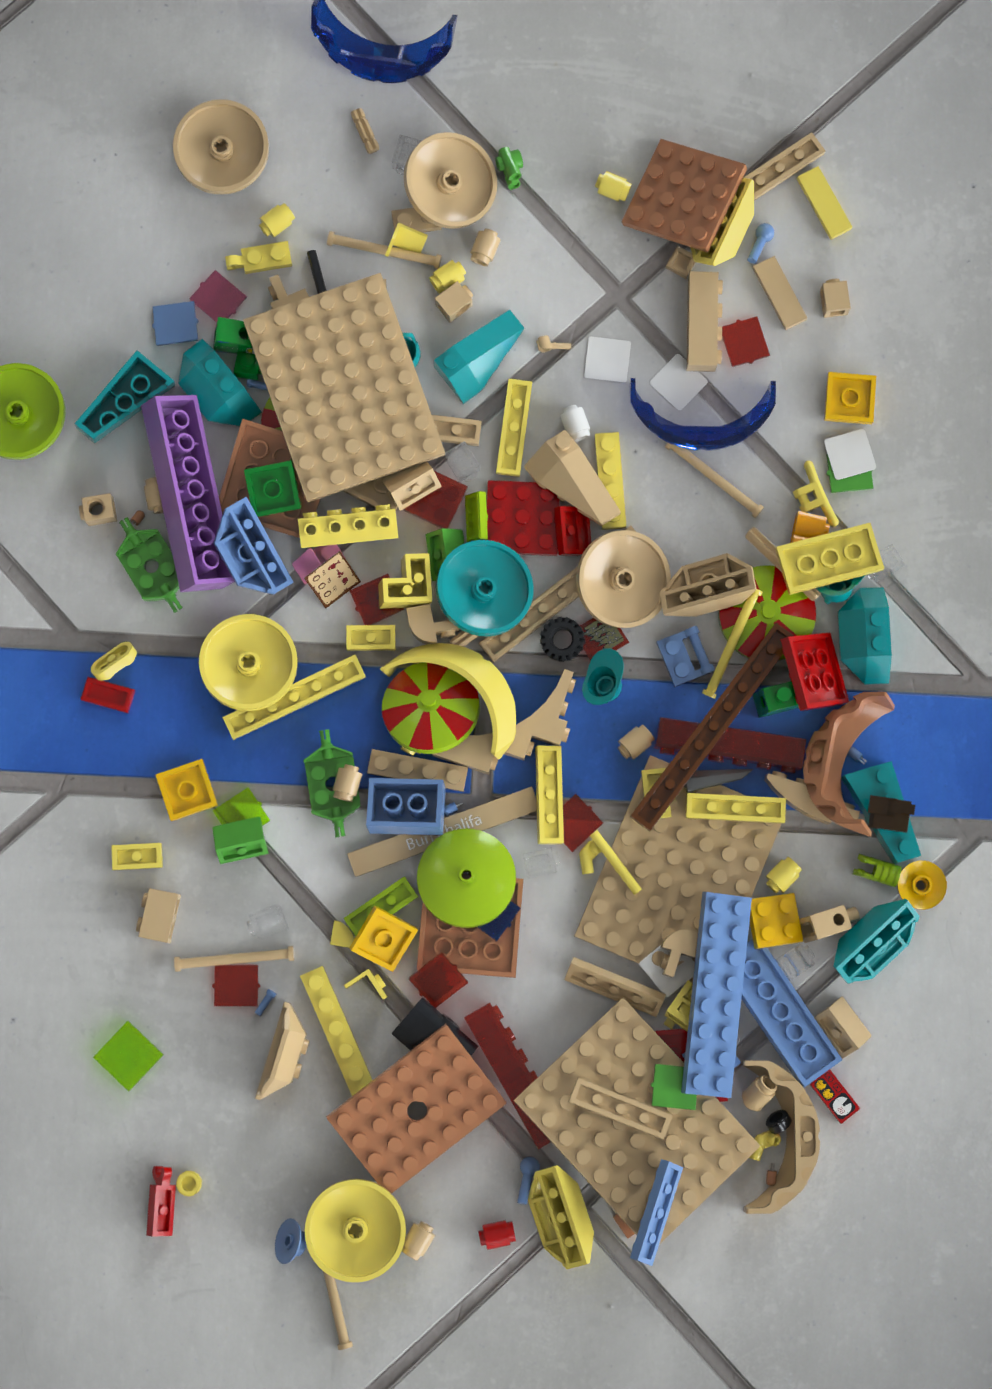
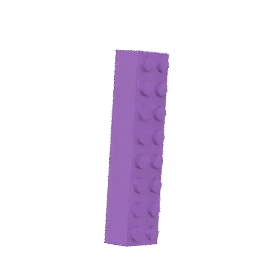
(186, 490)

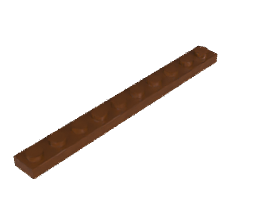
(711, 729)

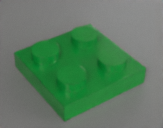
(273, 488)

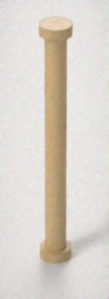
(381, 249)
(717, 479)
(234, 958)
(344, 1342)

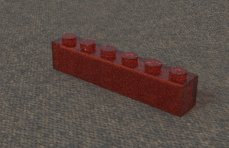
(736, 745)
(505, 1060)

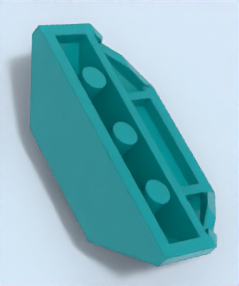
(217, 389)
(866, 636)
(875, 940)

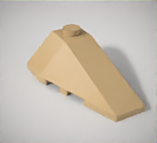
(567, 473)

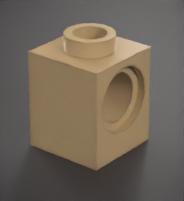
(835, 298)
(454, 301)
(107, 515)

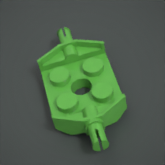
(136, 551)
(319, 768)

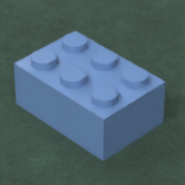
(406, 806)

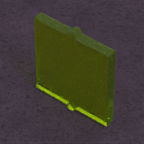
(241, 807)

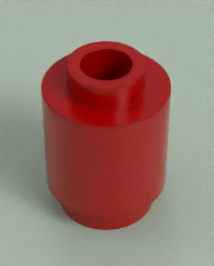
(497, 1234)

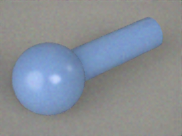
(764, 234)
(528, 1167)

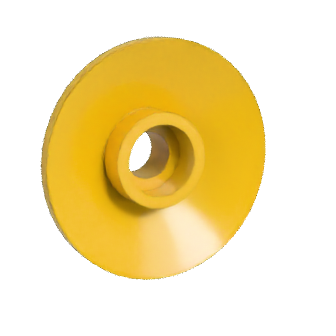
(934, 883)

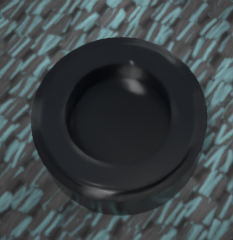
(778, 1121)

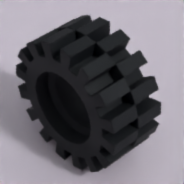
(552, 628)

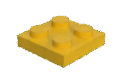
(850, 398)
(186, 790)
(775, 921)
(383, 938)

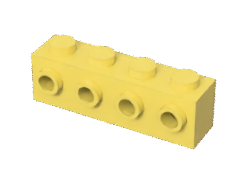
(347, 527)

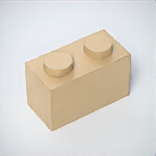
(158, 915)

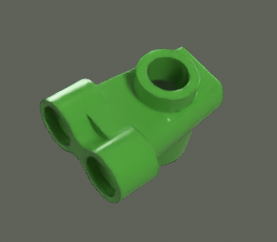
(510, 163)

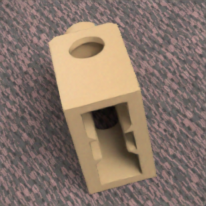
(828, 923)

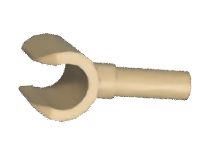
(544, 344)

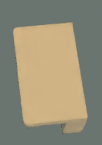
(411, 484)
(843, 1027)

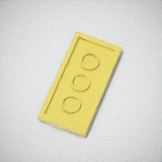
(829, 558)

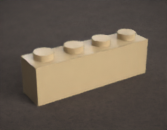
(702, 321)

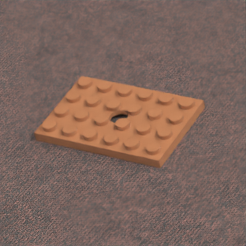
(433, 1073)

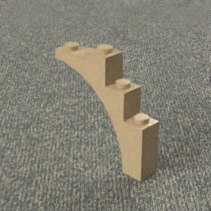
(541, 725)

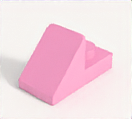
(313, 559)

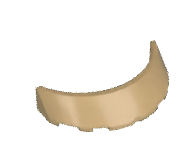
(801, 1139)

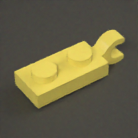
(261, 258)

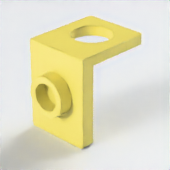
(407, 239)
(376, 981)

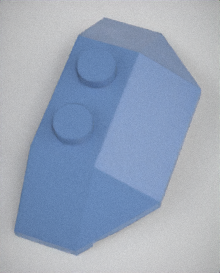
(249, 550)

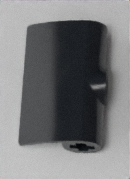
(423, 1022)

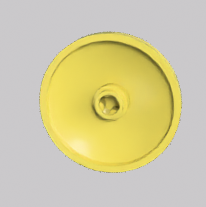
(248, 662)
(355, 1230)

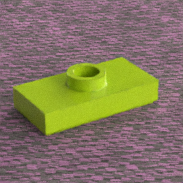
(476, 516)

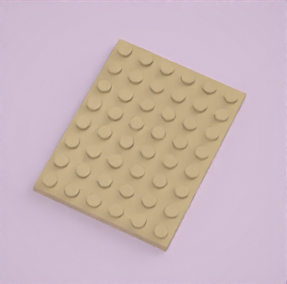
(344, 387)
(673, 869)
(616, 1158)

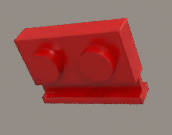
(572, 531)

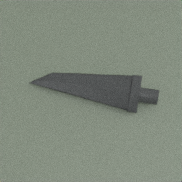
(708, 778)

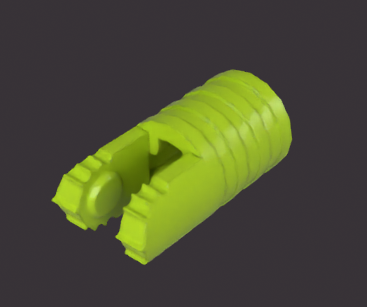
(882, 872)

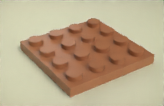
(684, 195)
(257, 447)
(470, 947)

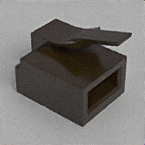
(889, 813)

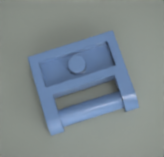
(677, 658)

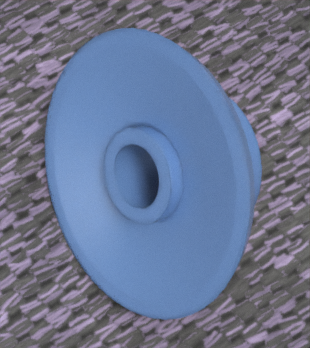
(289, 1241)

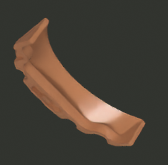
(828, 752)

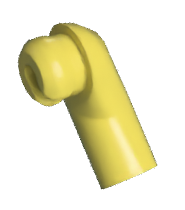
(586, 856)
(765, 1140)

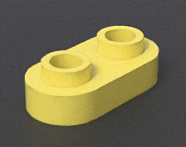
(113, 661)

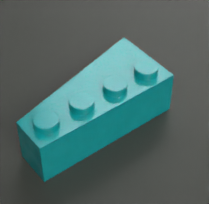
(123, 397)
(882, 782)

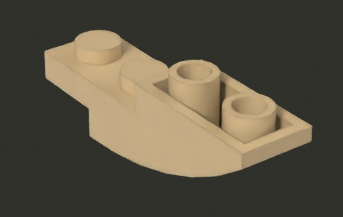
(798, 796)

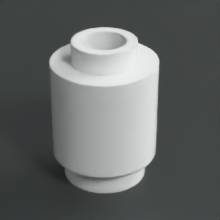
(575, 422)

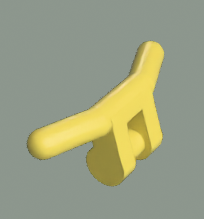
(819, 494)

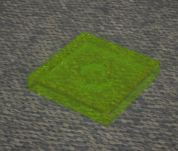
(128, 1056)

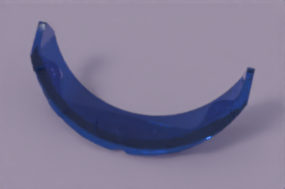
(377, 60)
(704, 437)

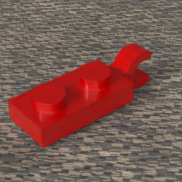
(161, 1203)

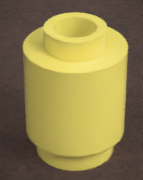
(613, 186)
(276, 220)
(447, 276)
(783, 875)

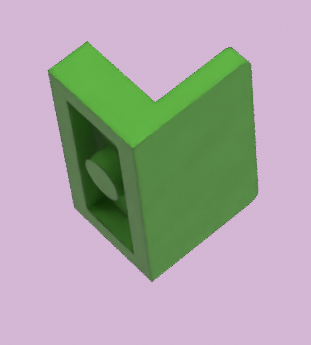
(440, 545)
(239, 840)

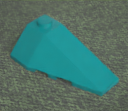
(475, 358)

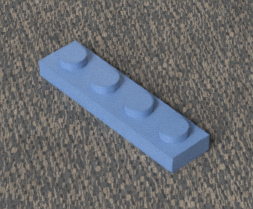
(656, 1212)

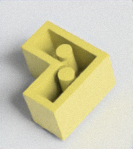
(411, 589)

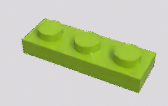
(390, 900)

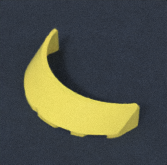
(481, 675)

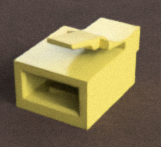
(679, 1009)

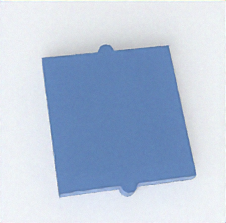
(175, 323)

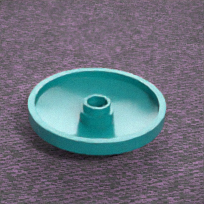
(484, 588)

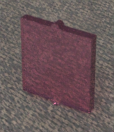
(218, 297)

